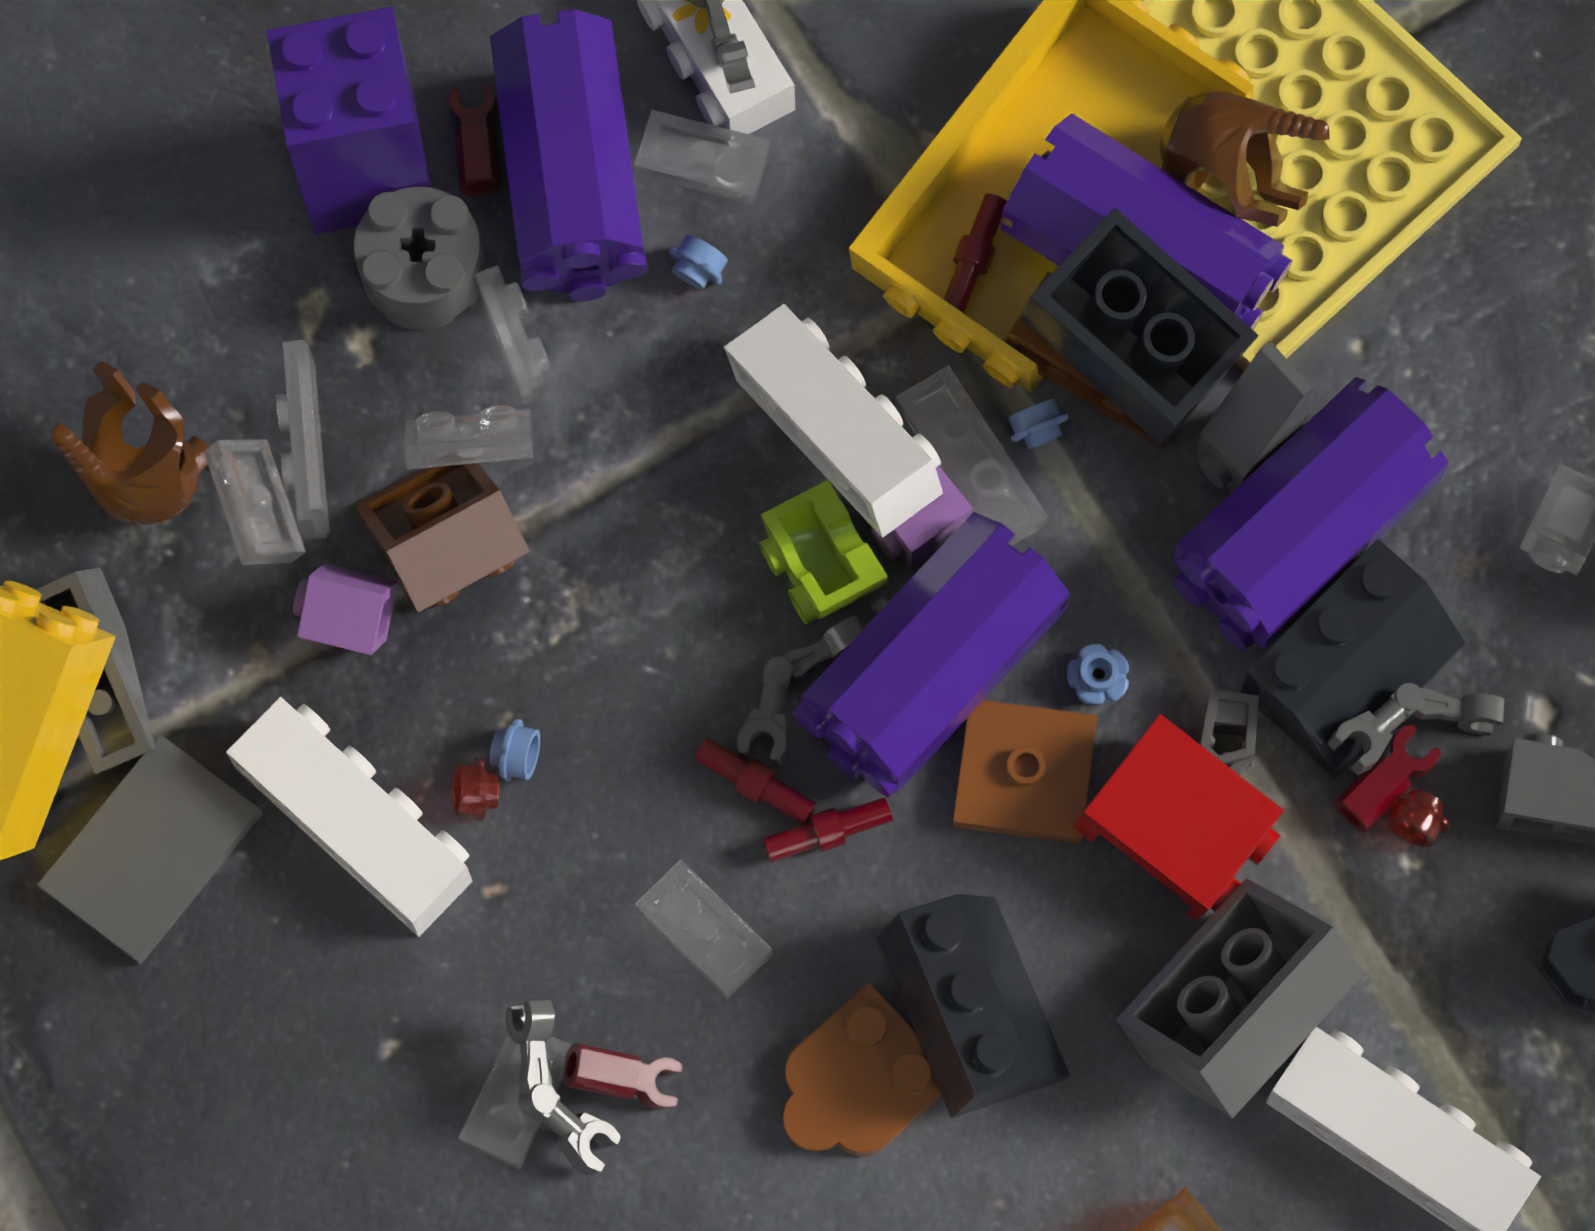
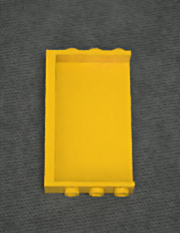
(1069, 57)

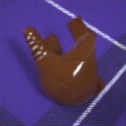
(1222, 133)
(128, 481)

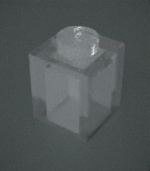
(1563, 523)

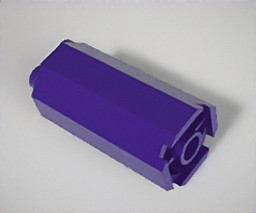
(567, 154)
(1091, 174)
(1308, 514)
(932, 654)

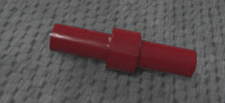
(975, 252)
(755, 781)
(827, 829)

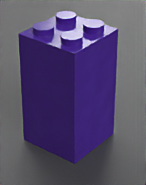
(347, 113)

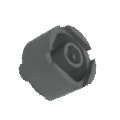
(413, 225)

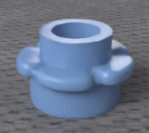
(697, 262)
(1038, 424)
(1096, 691)
(515, 751)

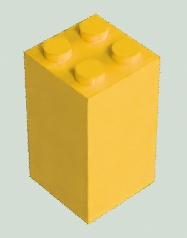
(46, 687)

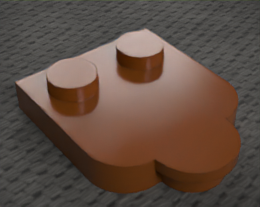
(857, 1079)

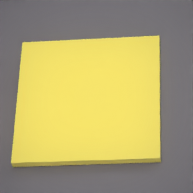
(1397, 151)

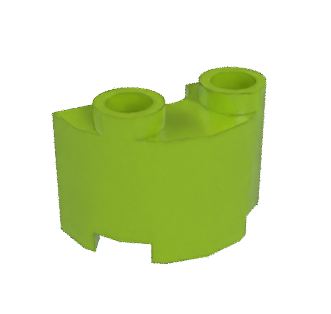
(819, 553)

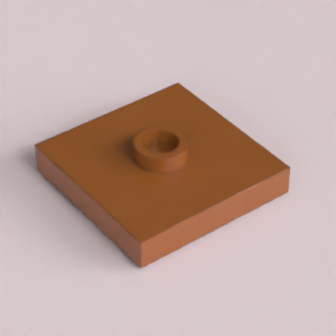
(1025, 771)

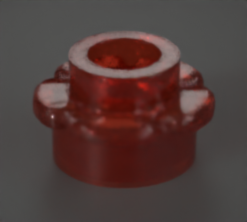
(474, 789)
(1417, 818)

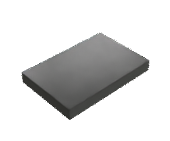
(150, 849)

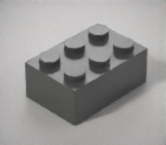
(1240, 997)

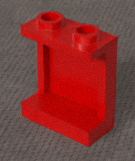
(1183, 817)

